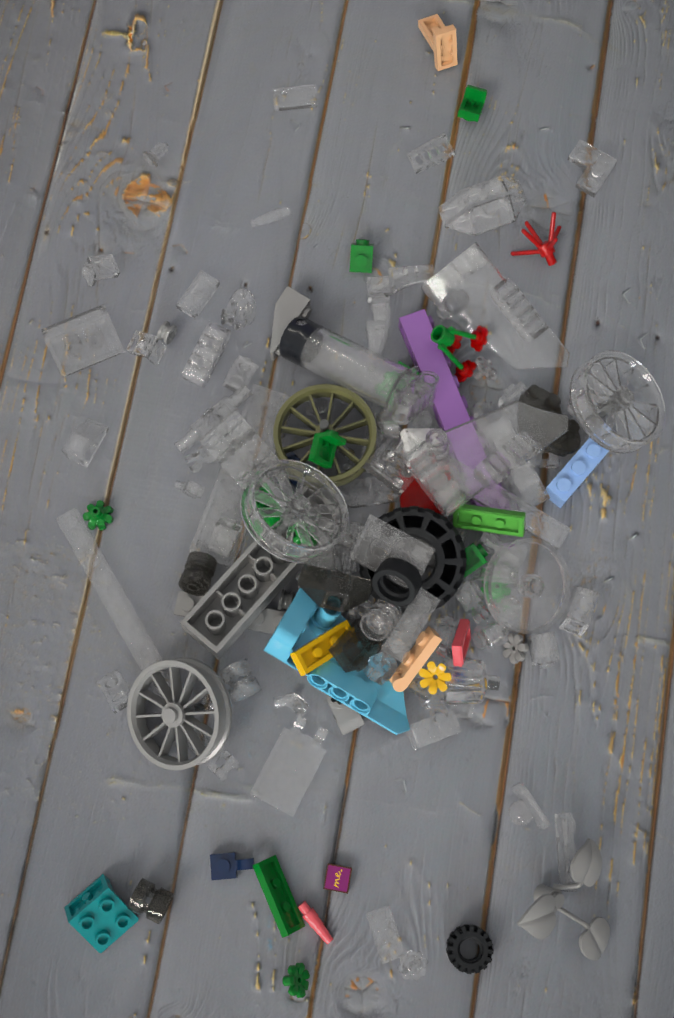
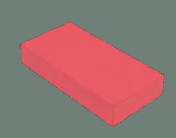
(461, 642)

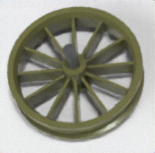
(331, 391)

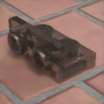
(354, 648)

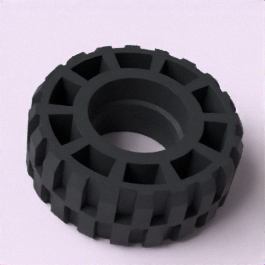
(439, 534)

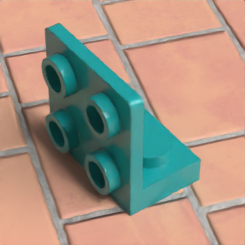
(100, 914)

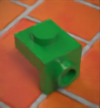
(472, 103)
(361, 256)
(324, 448)
(475, 558)

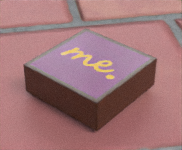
(337, 878)

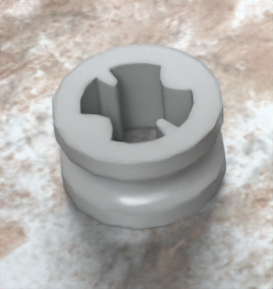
(167, 332)

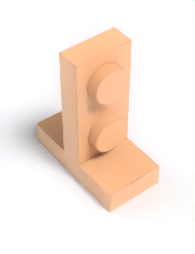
(441, 40)

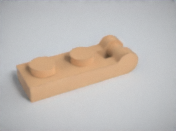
(415, 659)

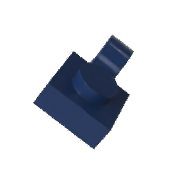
(226, 866)

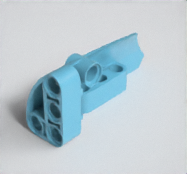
(306, 621)

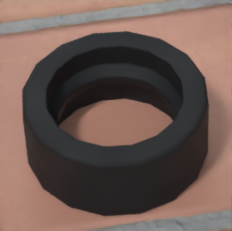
(404, 571)

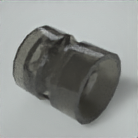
(198, 573)
(159, 904)

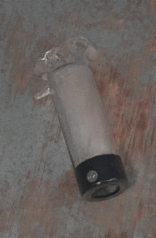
(359, 369)

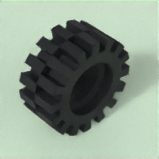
(485, 949)

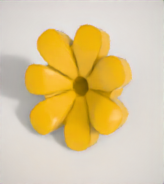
(430, 679)

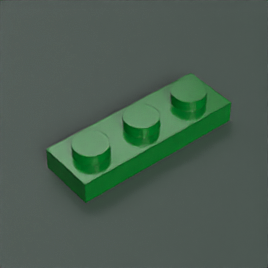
(278, 896)

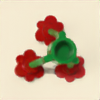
(449, 340)

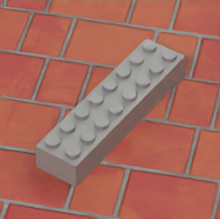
(240, 595)

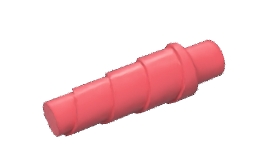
(315, 922)

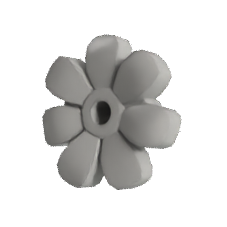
(515, 648)

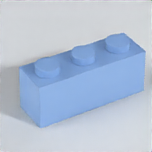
(575, 472)

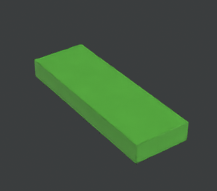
(490, 520)

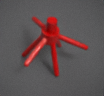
(544, 248)

